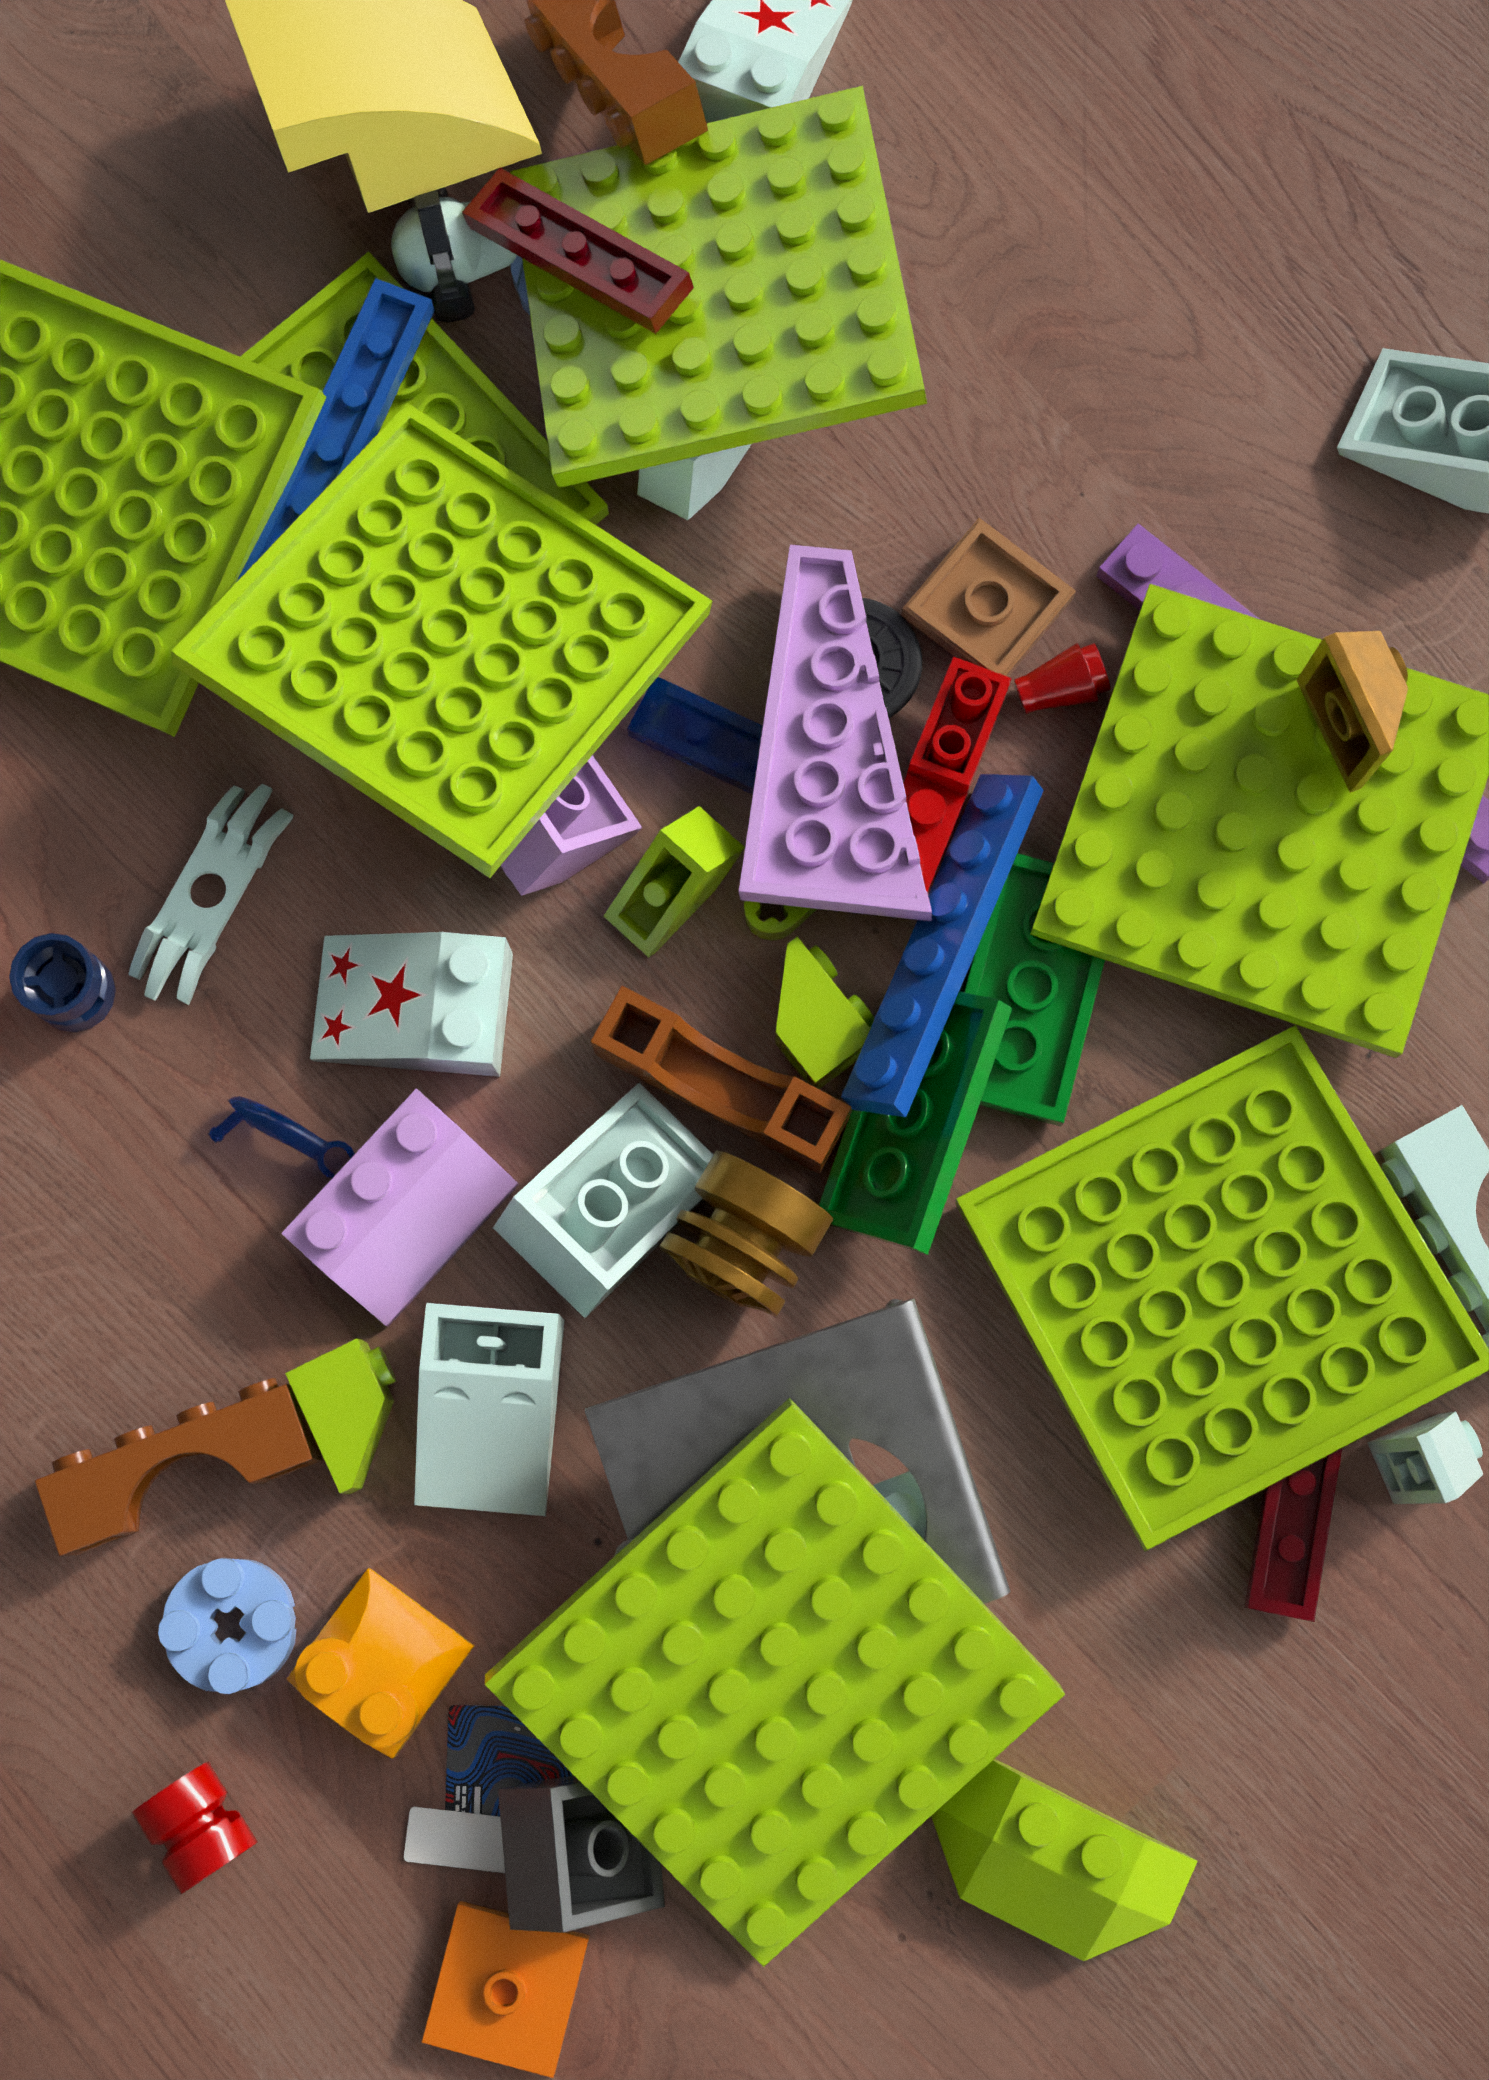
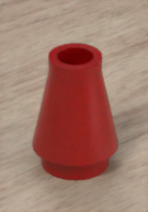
(1064, 680)

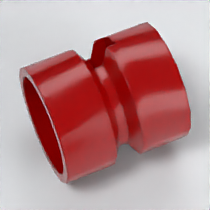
(194, 1827)

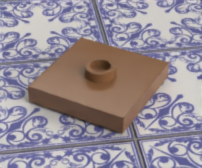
(988, 601)

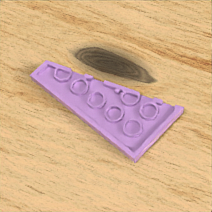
(828, 782)

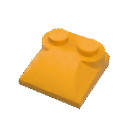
(379, 1664)

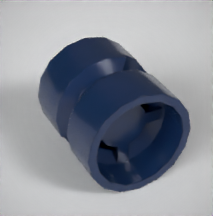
(52, 972)

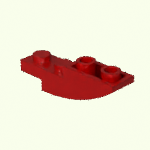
(950, 756)

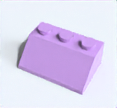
(572, 833)
(400, 1208)

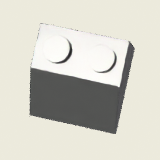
(571, 1859)

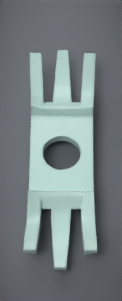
(200, 927)

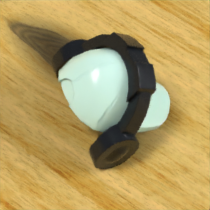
(443, 254)

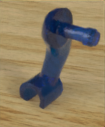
(279, 1128)

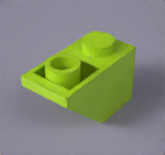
(815, 1021)

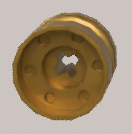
(746, 1233)

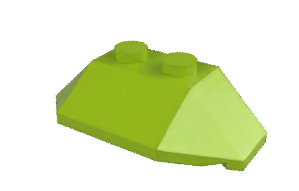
(1057, 1864)

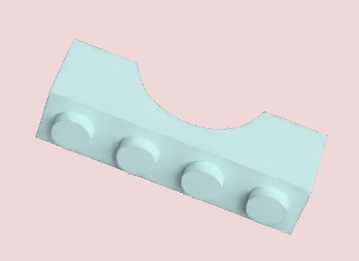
(1441, 1177)

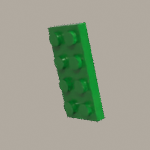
(1049, 997)
(900, 1170)

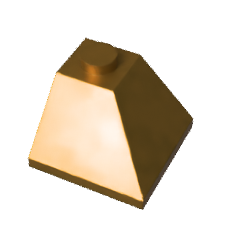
(1357, 700)

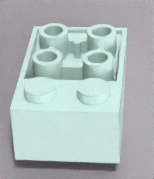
(487, 1408)

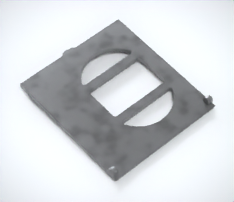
(853, 1381)

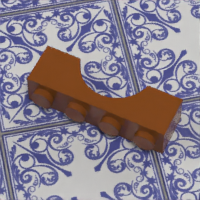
(643, 97)
(699, 1072)
(103, 1496)

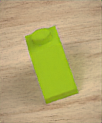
(673, 879)
(346, 1407)

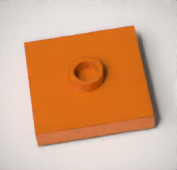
(505, 1991)

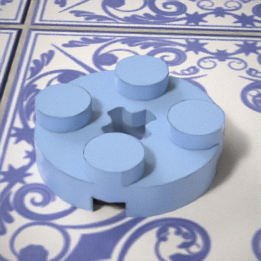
(190, 1626)

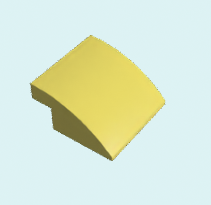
(389, 84)

